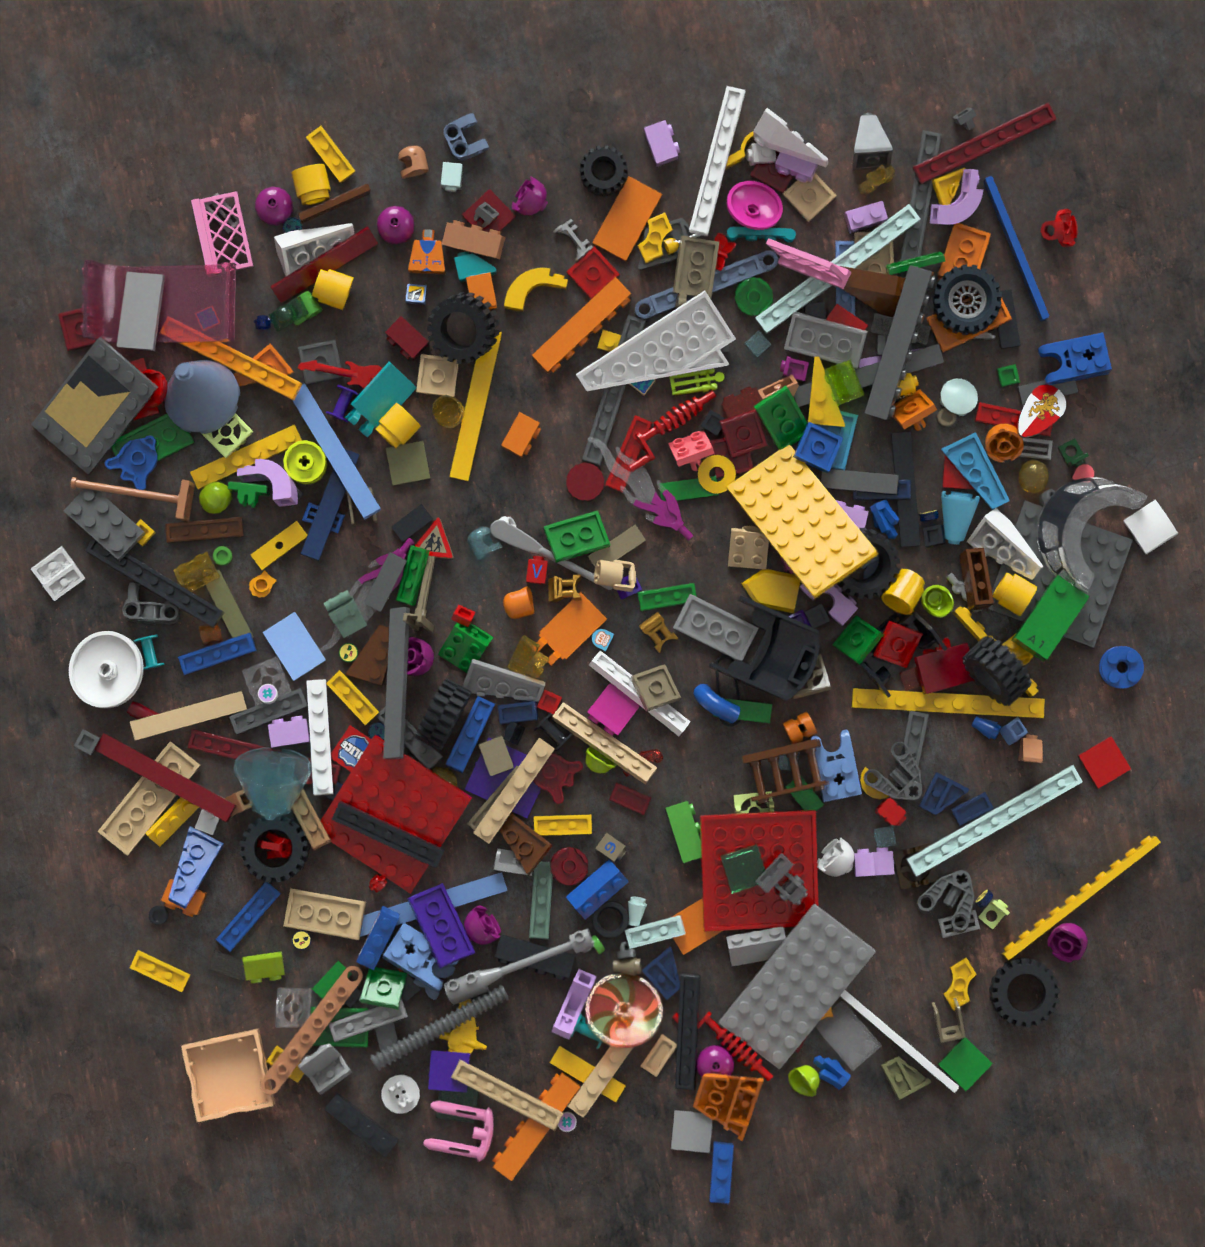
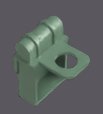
(345, 613)

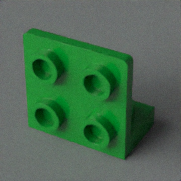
(464, 645)

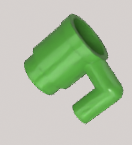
(311, 305)

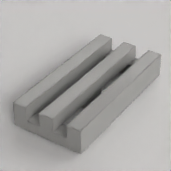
(234, 225)
(1037, 456)
(943, 927)

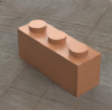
(473, 239)

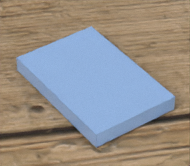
(294, 646)

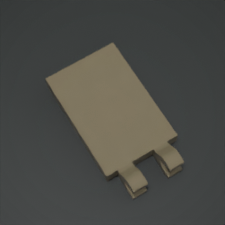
(695, 268)

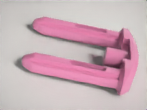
(479, 1133)

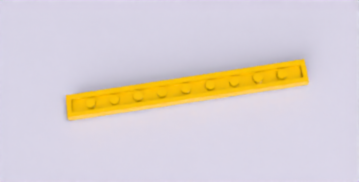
(946, 703)
(1074, 901)

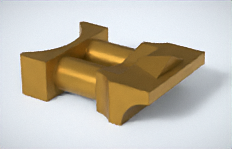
(556, 590)
(654, 624)

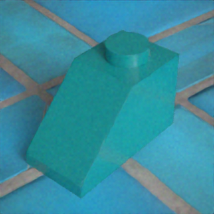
(472, 265)

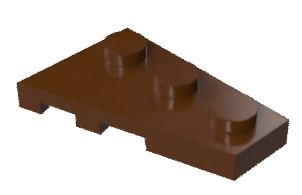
(524, 842)

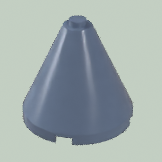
(201, 396)

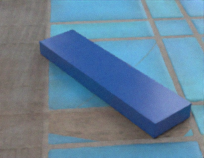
(217, 653)
(470, 734)
(248, 916)

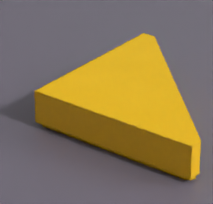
(946, 186)

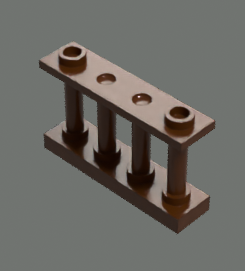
(791, 753)

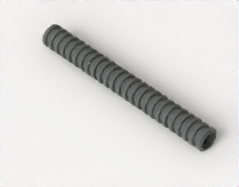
(439, 1027)

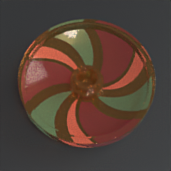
(623, 1010)

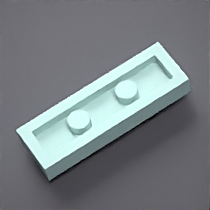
(655, 931)

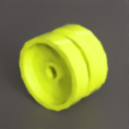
(305, 451)

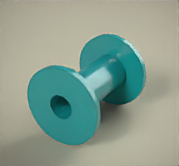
(149, 652)
(583, 1028)

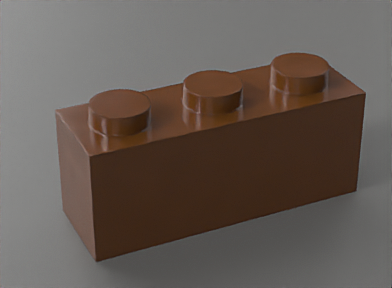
(976, 579)

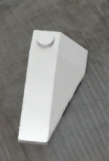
(776, 136)
(305, 245)
(1005, 544)

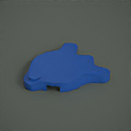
(136, 460)

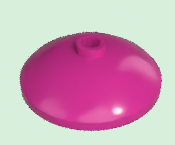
(754, 205)

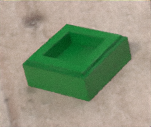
(1008, 375)

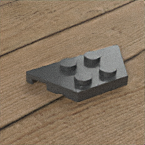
(680, 227)

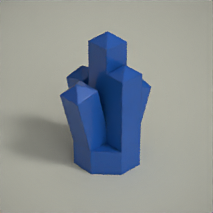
(884, 518)
(832, 1072)

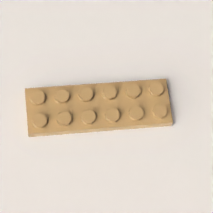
(145, 802)

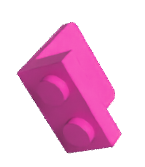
(612, 709)

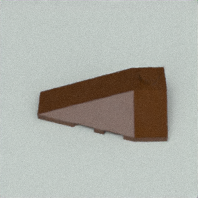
(875, 290)

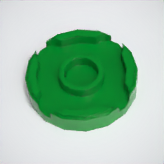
(753, 296)

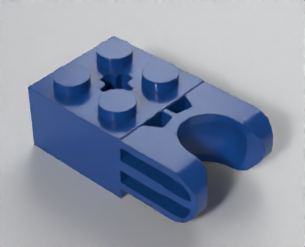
(1072, 363)

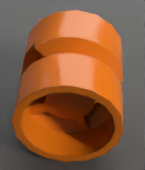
(793, 730)

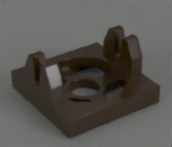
(903, 881)

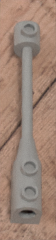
(478, 981)

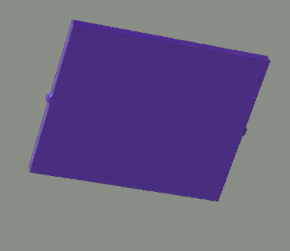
(484, 784)

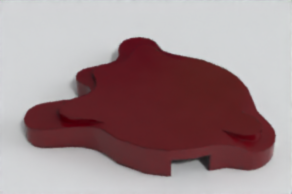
(556, 774)

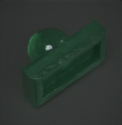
(288, 313)

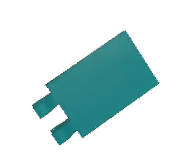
(379, 397)

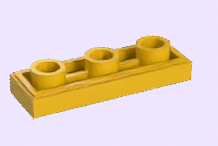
(269, 553)

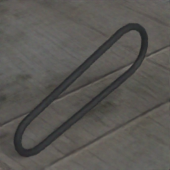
(718, 690)

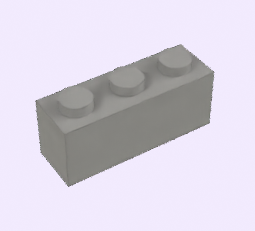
(754, 945)

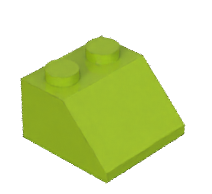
(263, 966)

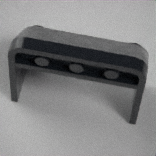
(877, 668)

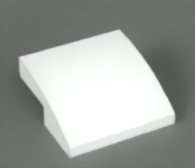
(1150, 527)
(58, 573)

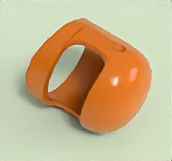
(519, 603)

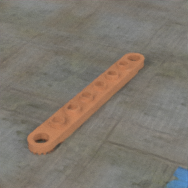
(311, 1030)

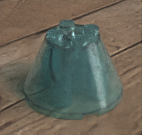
(272, 779)

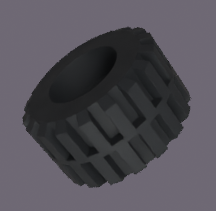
(598, 155)

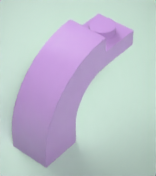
(963, 206)
(283, 485)
(573, 1004)

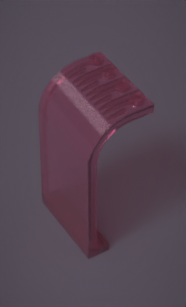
(194, 304)

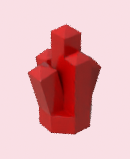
(280, 846)

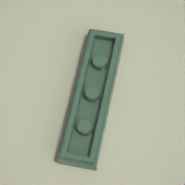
(541, 901)

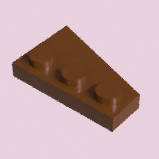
(373, 659)

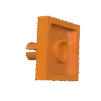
(913, 409)

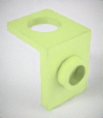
(1000, 909)

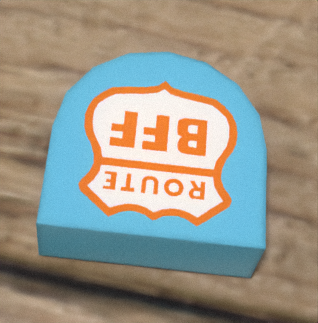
(602, 638)

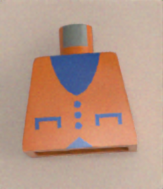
(427, 255)

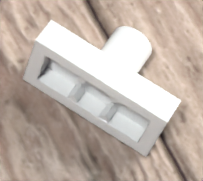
(207, 822)

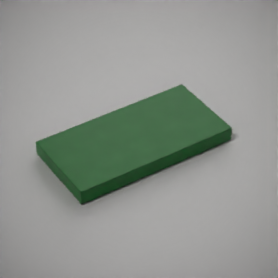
(167, 435)

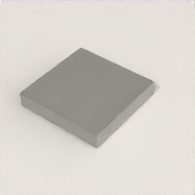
(691, 1131)

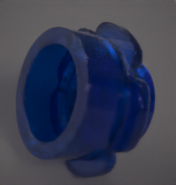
(262, 322)

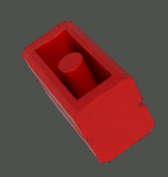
(891, 812)

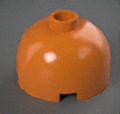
(1003, 443)

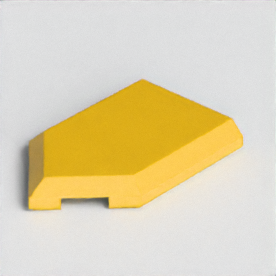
(773, 589)

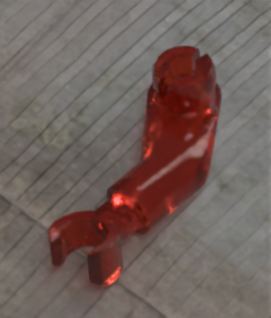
(649, 755)

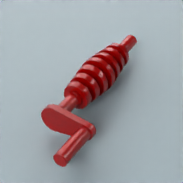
(677, 416)
(733, 1043)

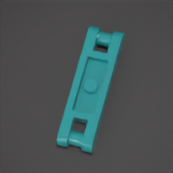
(752, 235)

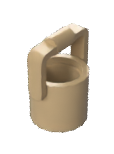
(611, 574)

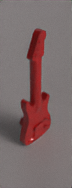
(359, 375)

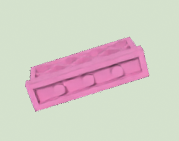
(205, 232)
(810, 265)

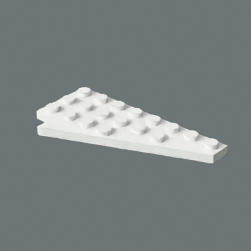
(674, 345)

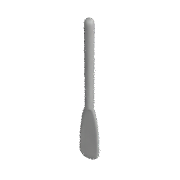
(510, 534)

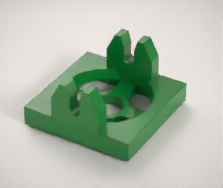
(248, 492)

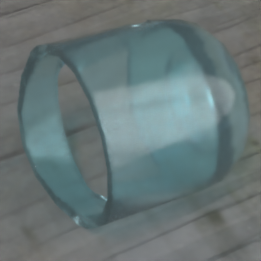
(481, 543)

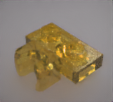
(876, 178)
(527, 659)

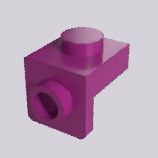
(794, 367)

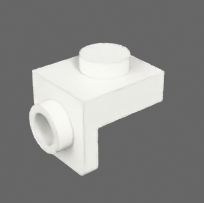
(757, 154)

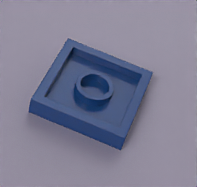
(818, 447)

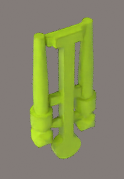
(719, 377)

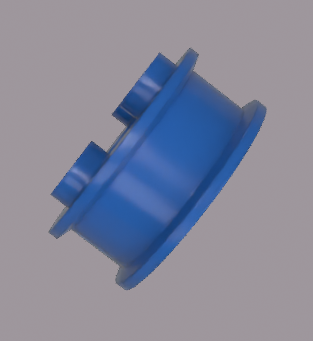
(1133, 670)

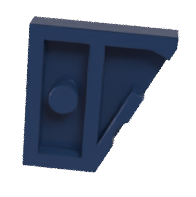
(941, 794)
(663, 973)

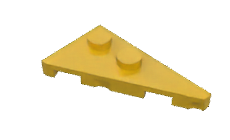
(823, 408)

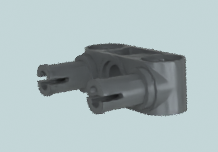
(148, 612)

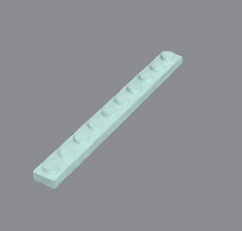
(850, 258)
(994, 820)

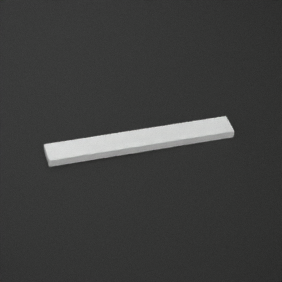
(717, 161)
(899, 1041)

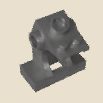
(791, 889)

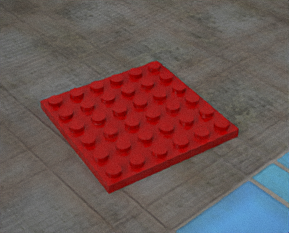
(403, 796)
(774, 833)

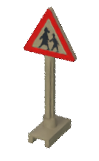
(438, 544)

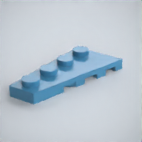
(977, 469)

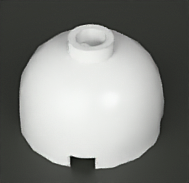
(837, 858)

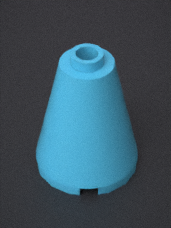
(957, 514)

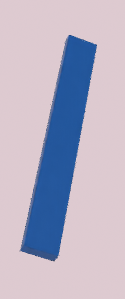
(1016, 248)

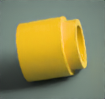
(311, 184)
(332, 288)
(397, 426)
(905, 592)
(1014, 593)

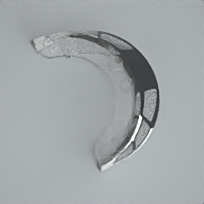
(1065, 518)

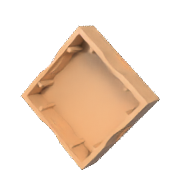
(227, 1074)

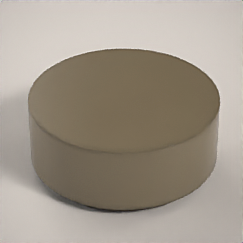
(946, 418)

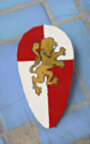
(1041, 410)

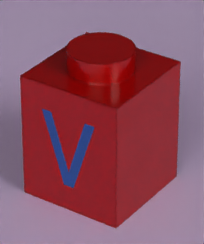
(537, 570)

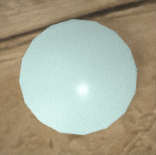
(959, 396)

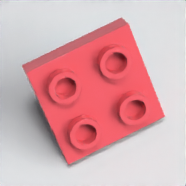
(691, 449)

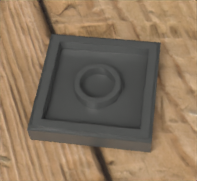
(324, 353)

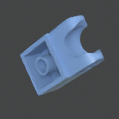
(841, 763)
(417, 964)

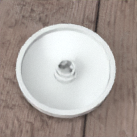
(106, 669)

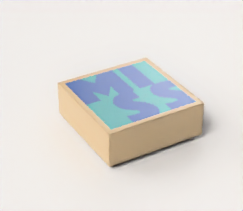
(643, 386)

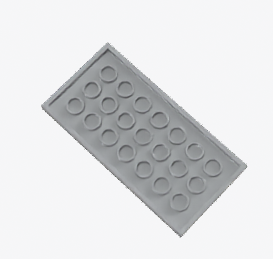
(797, 986)

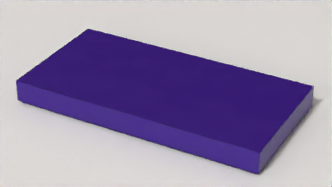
(441, 925)

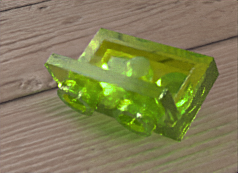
(843, 382)

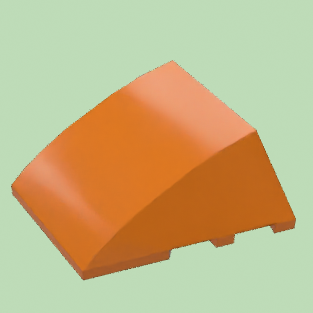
(728, 1100)

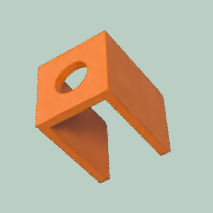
(482, 286)

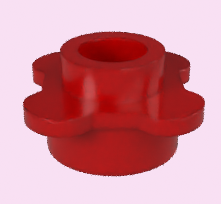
(377, 883)

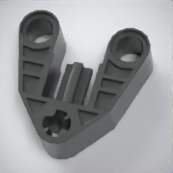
(910, 765)
(937, 890)

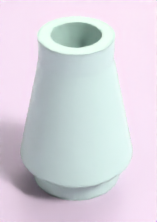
(636, 909)

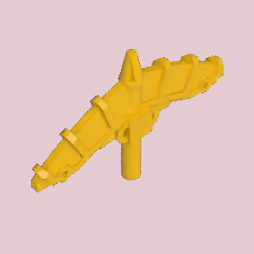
(463, 1037)

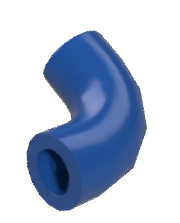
(715, 704)

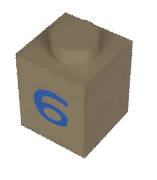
(611, 847)

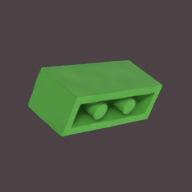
(685, 830)

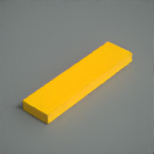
(581, 1070)

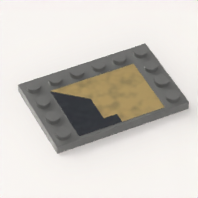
(94, 405)

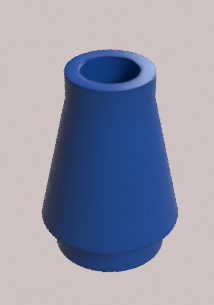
(987, 727)

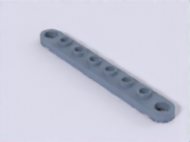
(727, 277)

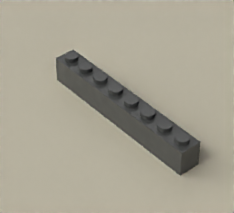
(899, 343)

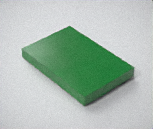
(782, 418)
(576, 536)
(358, 1040)

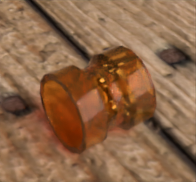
(215, 634)

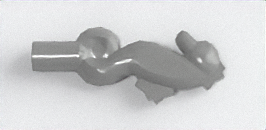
(958, 587)

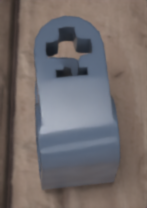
(471, 150)

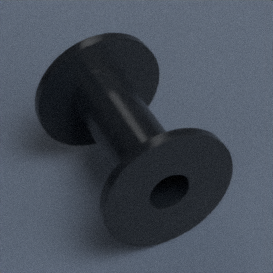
(553, 732)

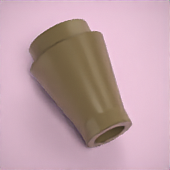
(628, 966)

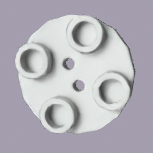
(395, 1086)

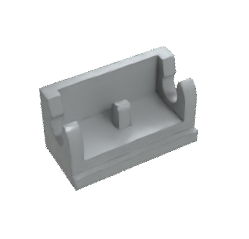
(508, 862)

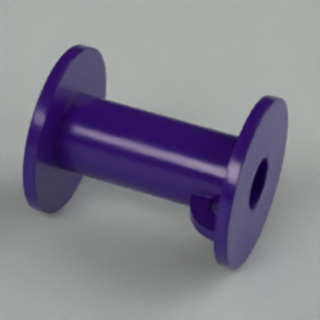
(342, 403)

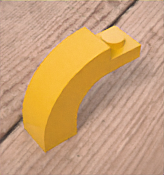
(528, 281)

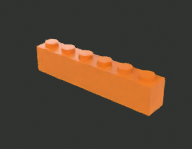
(581, 325)
(532, 1132)

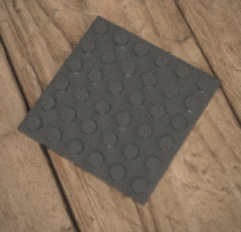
(1104, 556)

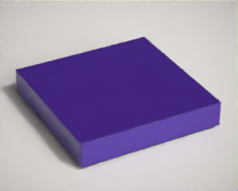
(442, 1068)

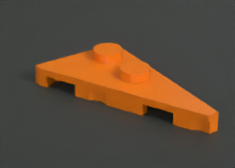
(269, 357)

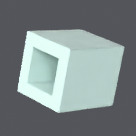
(451, 176)

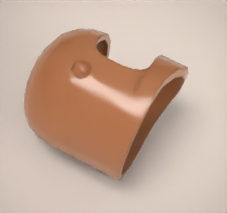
(414, 160)

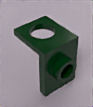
(1078, 458)

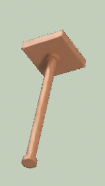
(183, 500)

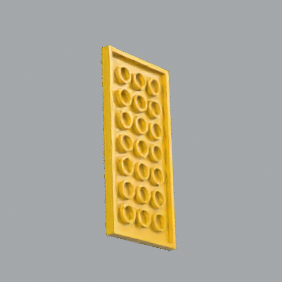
(802, 521)

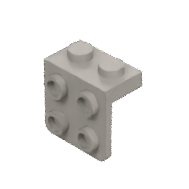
(325, 1068)

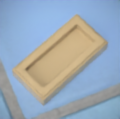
(659, 1055)

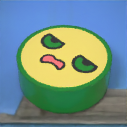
(348, 652)

